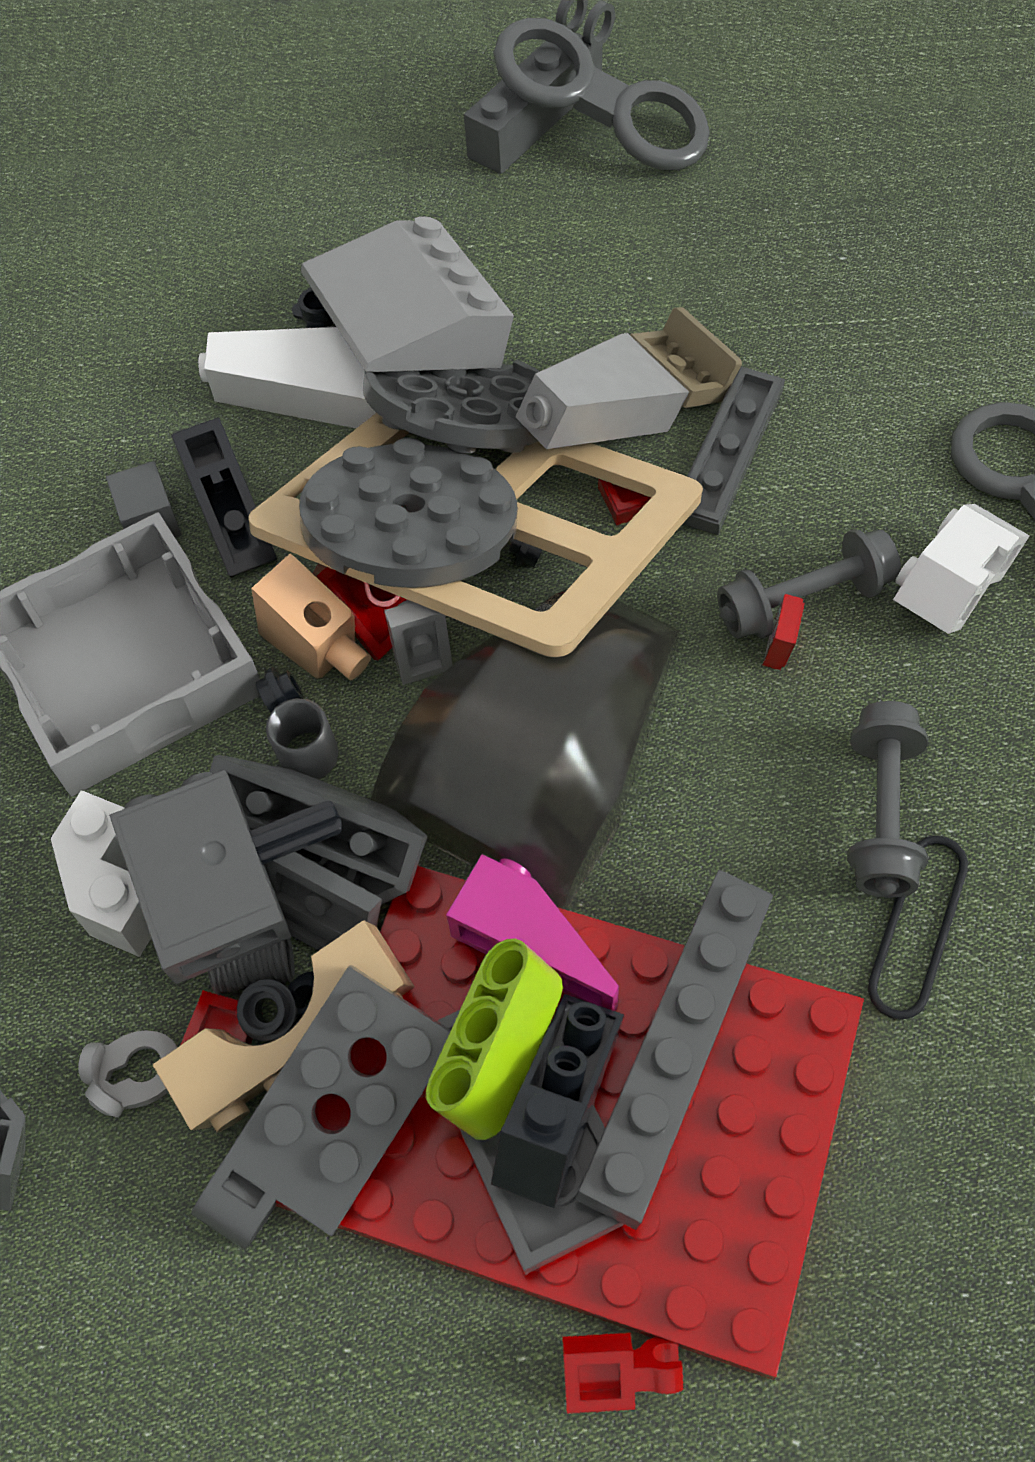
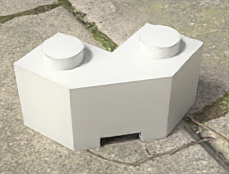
(958, 566)
(97, 877)

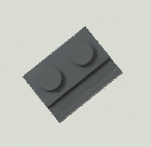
(317, 901)

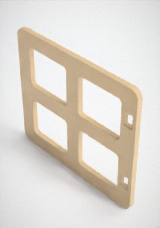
(610, 560)

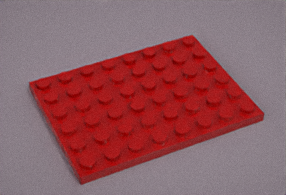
(738, 1188)

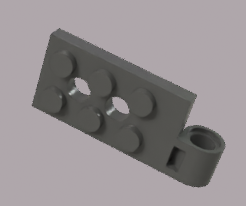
(285, 1148)

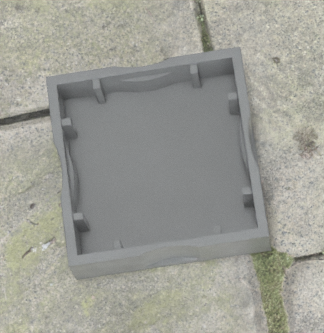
(119, 654)

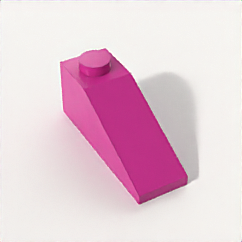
(507, 903)

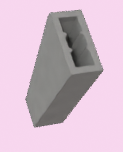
(601, 396)

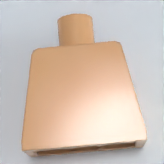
(307, 621)

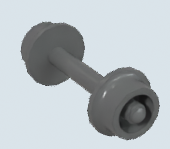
(868, 561)
(888, 864)

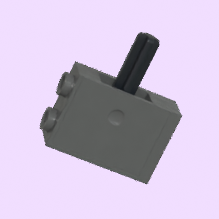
(205, 871)

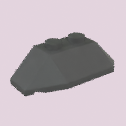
(376, 843)

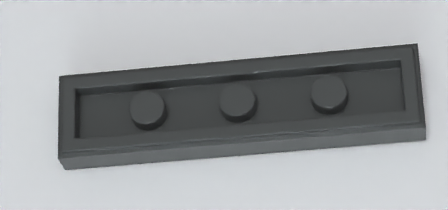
(732, 445)

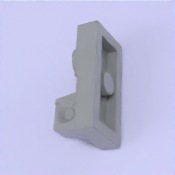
(418, 641)

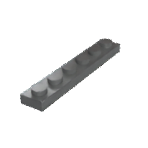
(674, 1052)

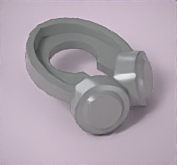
(101, 1060)

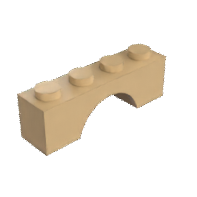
(218, 1073)

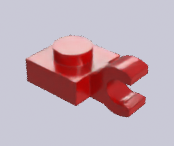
(606, 1371)

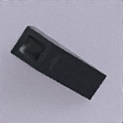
(555, 1101)

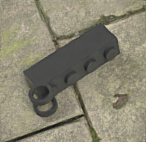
(504, 124)

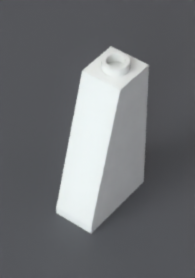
(287, 373)

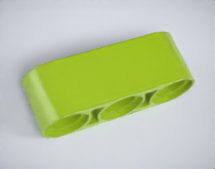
(494, 1039)

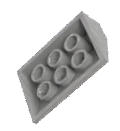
(411, 300)

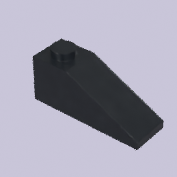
(222, 495)

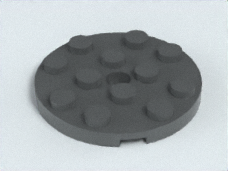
(456, 405)
(454, 522)

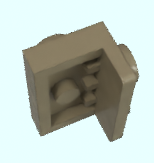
(692, 357)

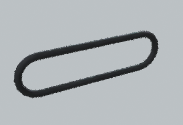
(940, 943)

